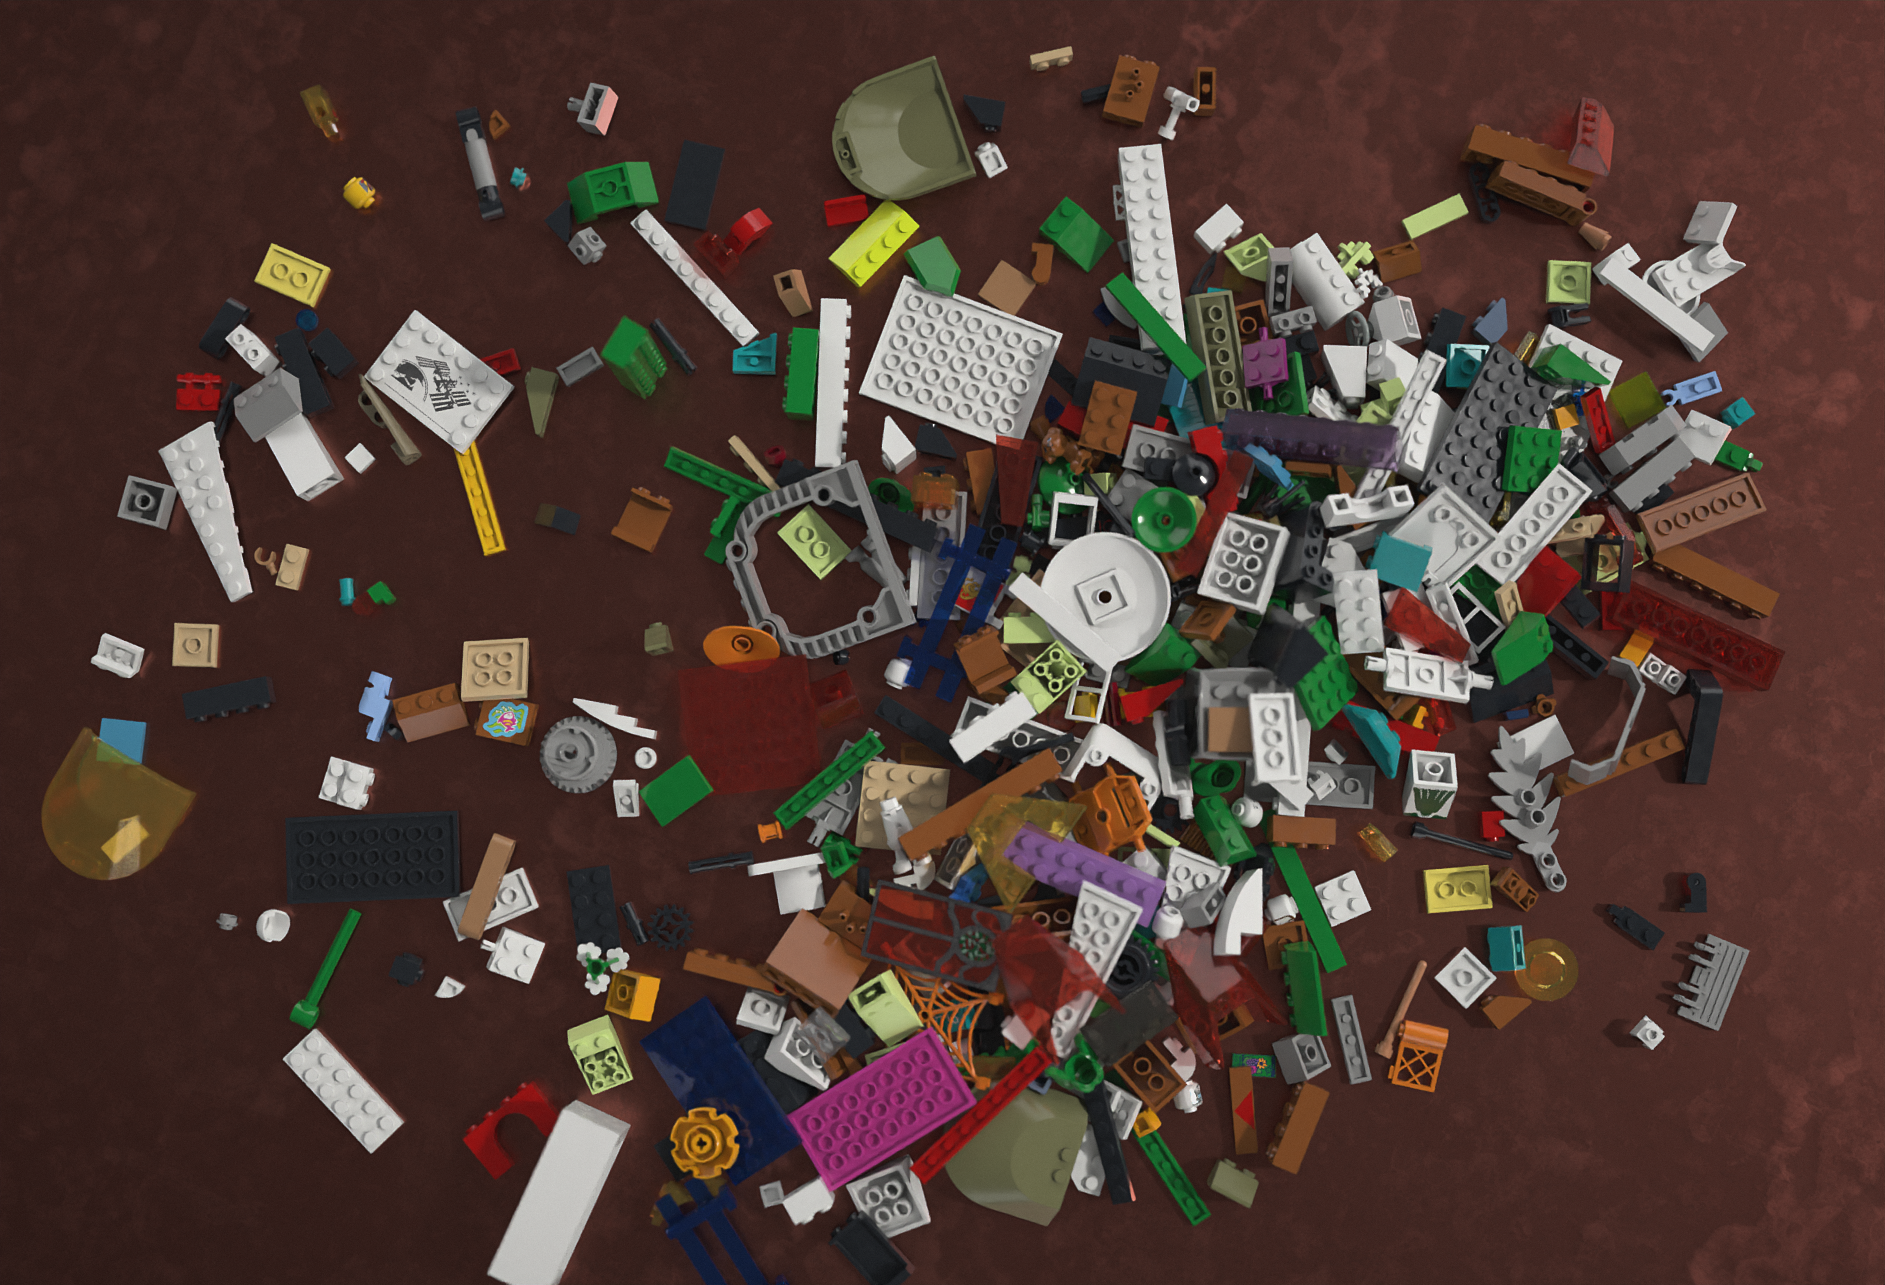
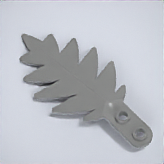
(1525, 805)

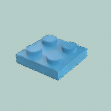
(1269, 466)

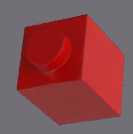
(1489, 825)

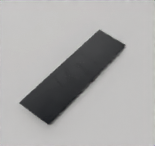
(1063, 377)

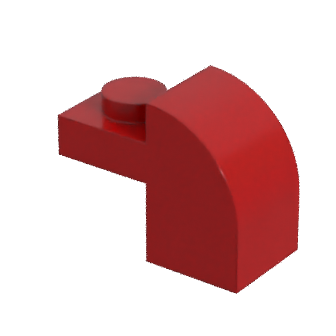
(747, 229)

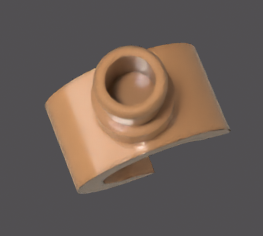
(269, 564)

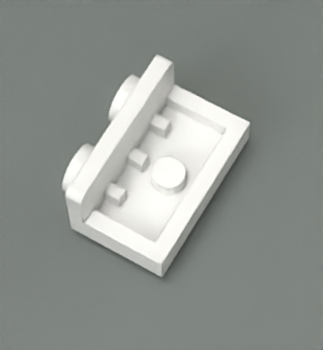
(118, 656)

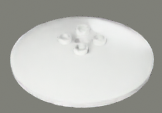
(1124, 569)

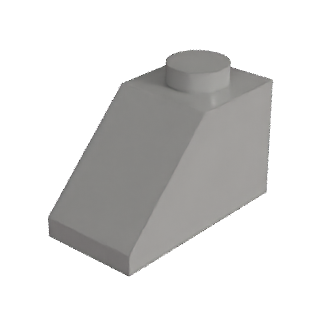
(1203, 906)

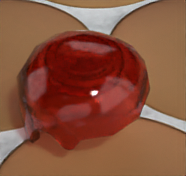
(1055, 716)

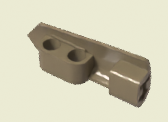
(403, 446)

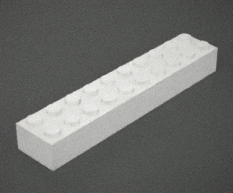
(1150, 236)

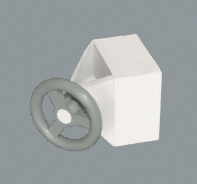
(1388, 319)

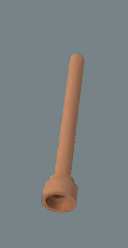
(1385, 1047)

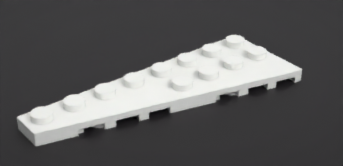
(201, 483)
(1185, 877)
(1099, 934)

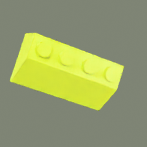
(873, 242)

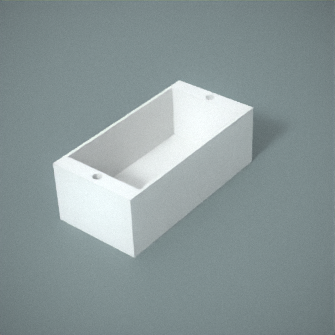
(559, 1197)

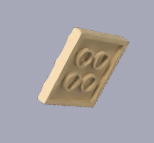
(495, 669)

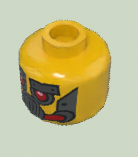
(359, 193)

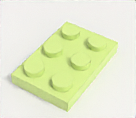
(814, 542)

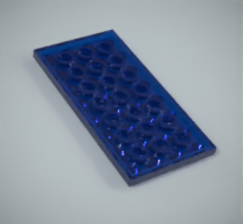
(711, 1070)

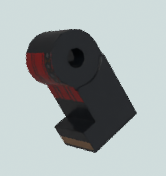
(1695, 893)

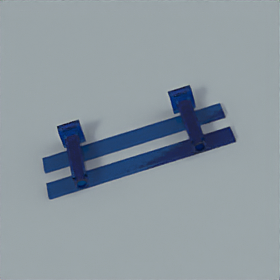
(965, 557)
(710, 1209)

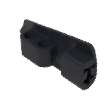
(988, 1031)

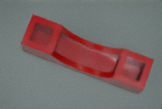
(1208, 443)

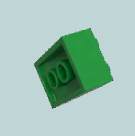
(1075, 234)
(1564, 367)
(1522, 646)
(1164, 658)

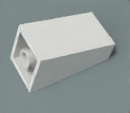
(303, 458)

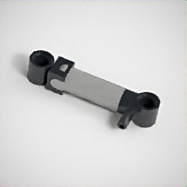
(480, 164)

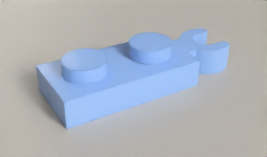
(1694, 389)

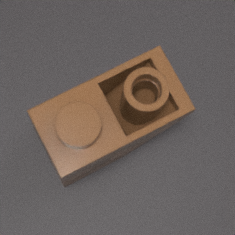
(793, 292)

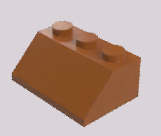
(431, 712)

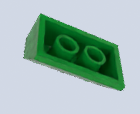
(1222, 831)

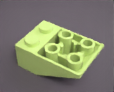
(1048, 676)
(886, 1008)
(599, 1054)

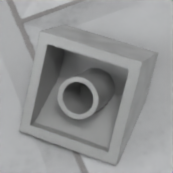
(1301, 1057)

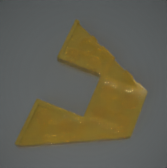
(999, 824)

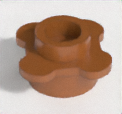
(1546, 711)

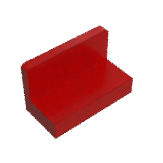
(846, 210)

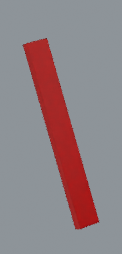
(980, 1115)

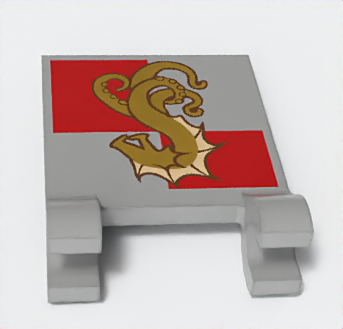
(970, 591)

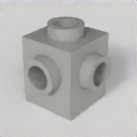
(587, 246)

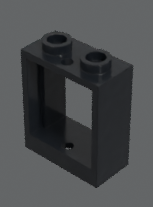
(1590, 564)

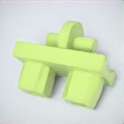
(1351, 254)

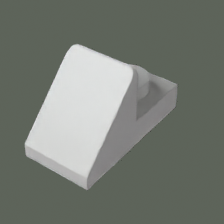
(626, 798)

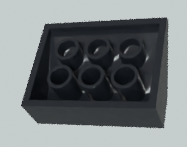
(1125, 369)

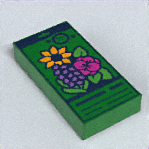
(1260, 1064)

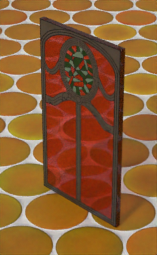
(934, 934)

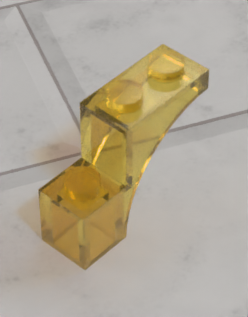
(681, 1195)

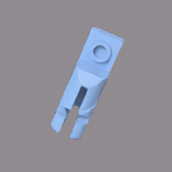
(375, 705)

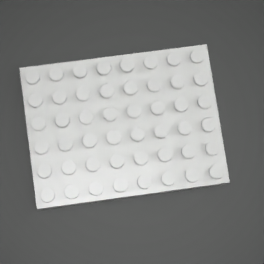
(960, 363)

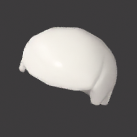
(273, 925)

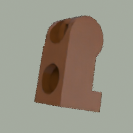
(1042, 270)

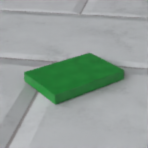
(676, 791)

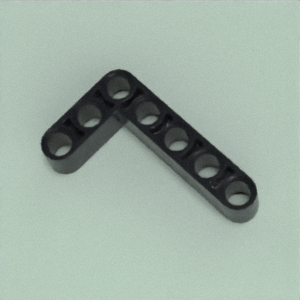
(1703, 725)

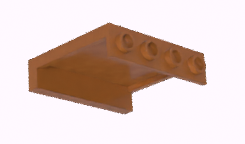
(816, 963)

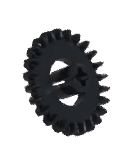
(1145, 964)

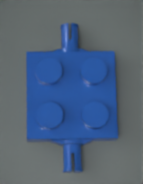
(970, 884)

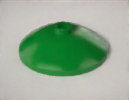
(1059, 478)
(1151, 510)

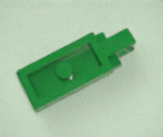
(1737, 458)

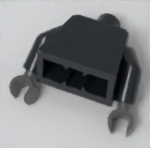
(1586, 472)

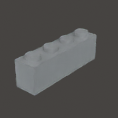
(1651, 475)

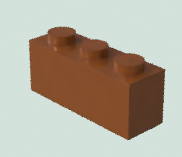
(1301, 831)

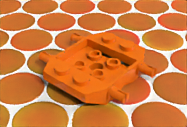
(1112, 833)

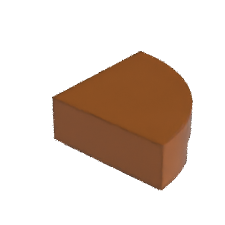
(497, 124)

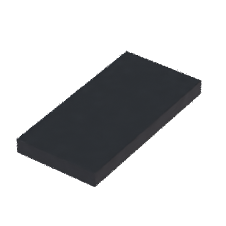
(695, 185)

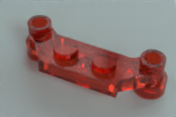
(1614, 521)

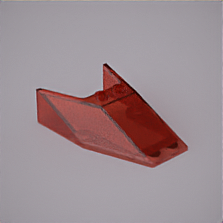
(1043, 977)
(1209, 989)

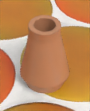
(1595, 236)

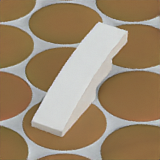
(608, 714)

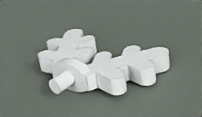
(1364, 280)

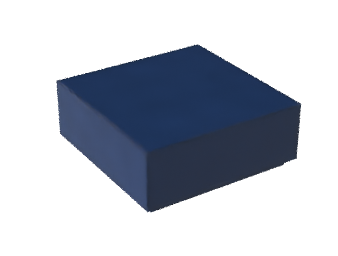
(1513, 715)

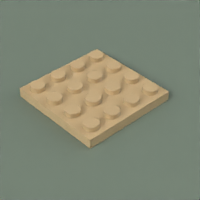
(917, 788)

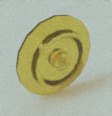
(1549, 970)

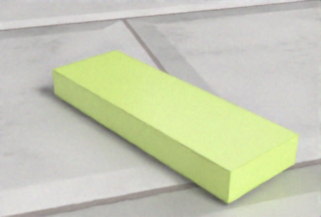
(1434, 217)

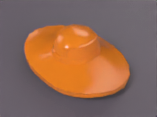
(739, 644)

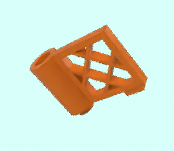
(1423, 1038)

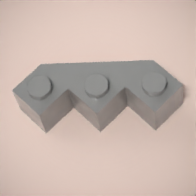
(1643, 441)

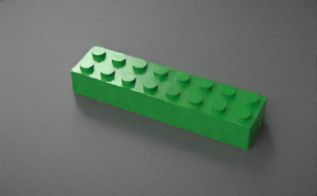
(634, 358)

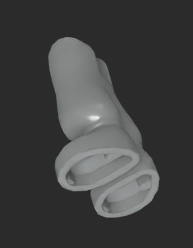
(870, 564)

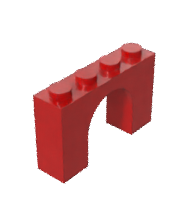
(484, 1138)

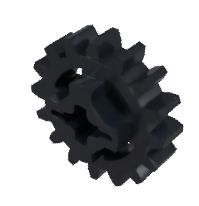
(673, 937)

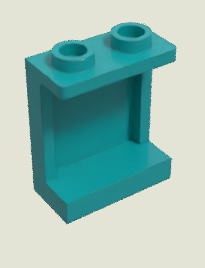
(1399, 561)

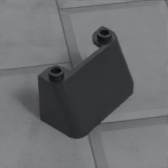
(1285, 647)

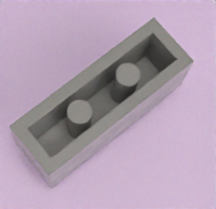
(1278, 281)

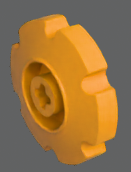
(706, 1126)

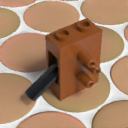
(1128, 93)
(850, 908)

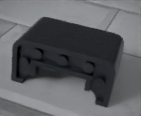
(1300, 574)

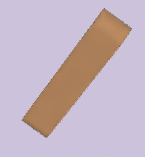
(486, 886)

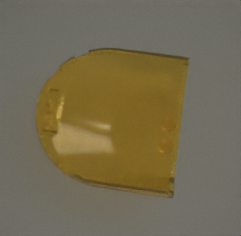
(109, 811)

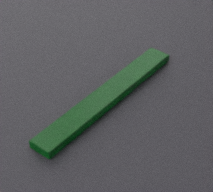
(1306, 902)
(1167, 1166)

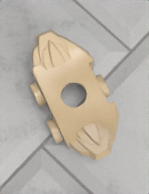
(1572, 535)

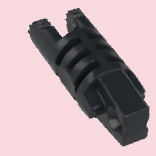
(1179, 592)

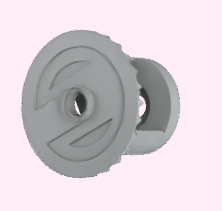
(593, 758)

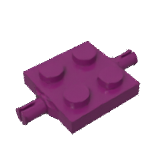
(1265, 363)

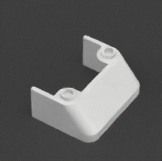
(1105, 742)

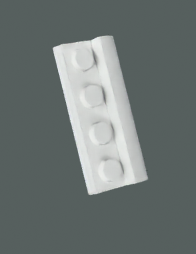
(1323, 282)

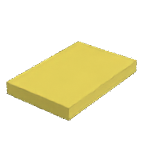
(292, 275)
(1457, 889)

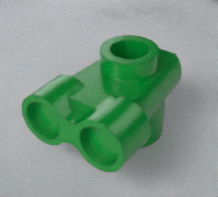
(1037, 518)

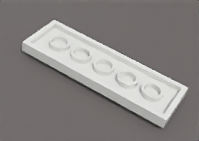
(1534, 525)
(343, 1090)

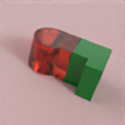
(373, 597)

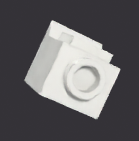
(1648, 1033)

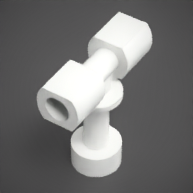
(1180, 102)

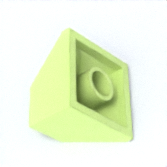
(1251, 257)

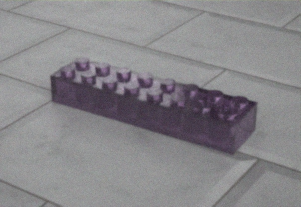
(1315, 439)

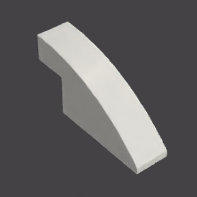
(1240, 914)

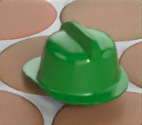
(892, 491)
(1216, 778)

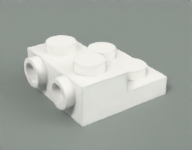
(347, 783)

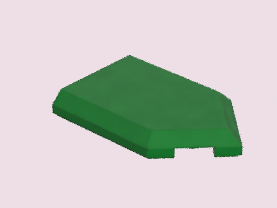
(934, 266)

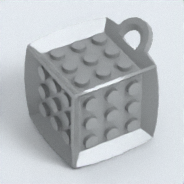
(1222, 689)

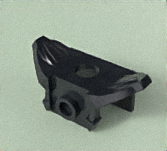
(1264, 861)

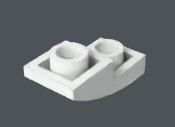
(1661, 673)

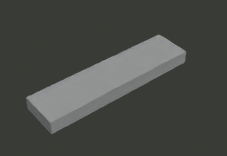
(1350, 1039)

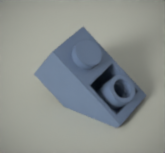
(1493, 325)

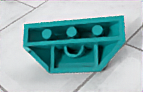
(1376, 736)

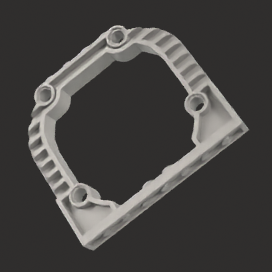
(845, 485)

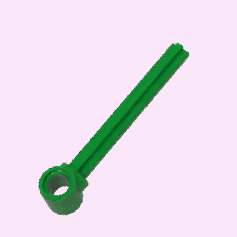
(306, 1011)

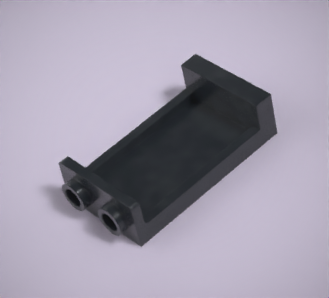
(871, 1251)

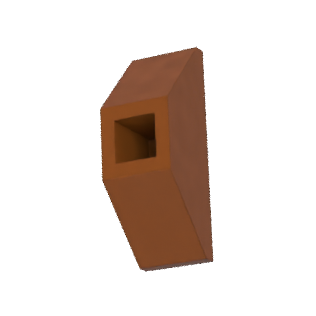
(1514, 888)

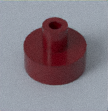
(775, 455)

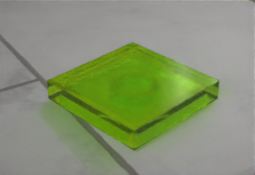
(1637, 400)

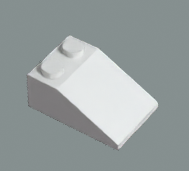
(795, 1058)

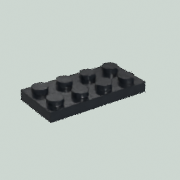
(594, 907)

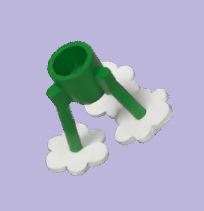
(596, 967)

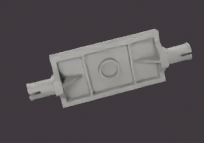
(839, 807)

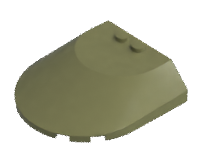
(901, 135)
(1022, 1154)

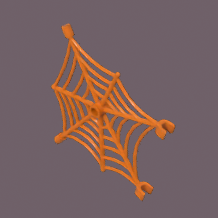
(992, 998)

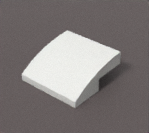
(799, 889)
(1124, 1108)

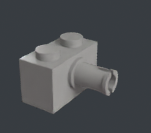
(595, 108)

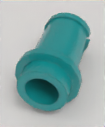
(347, 593)

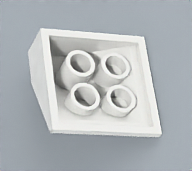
(891, 1197)

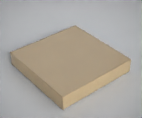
(195, 645)

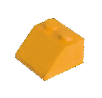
(632, 994)

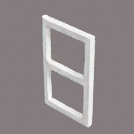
(1479, 606)
(1075, 688)

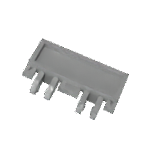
(1714, 982)

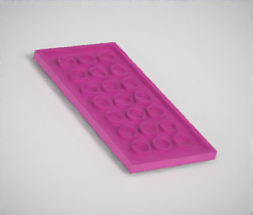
(881, 1109)

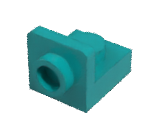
(1737, 413)

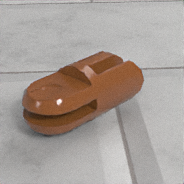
(994, 695)

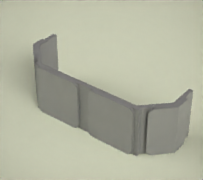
(1628, 671)

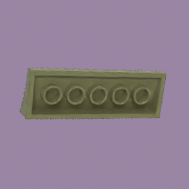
(1218, 346)

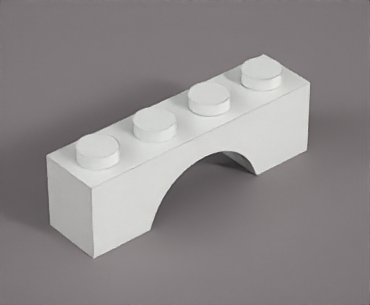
(1389, 504)

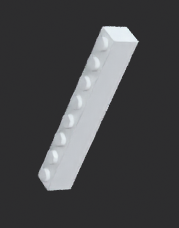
(832, 383)

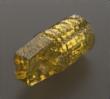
(1378, 842)

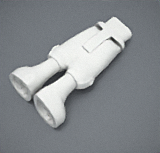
(897, 824)

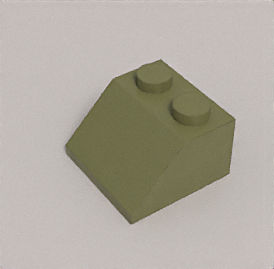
(1233, 1182)

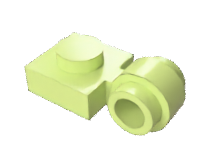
(1021, 564)

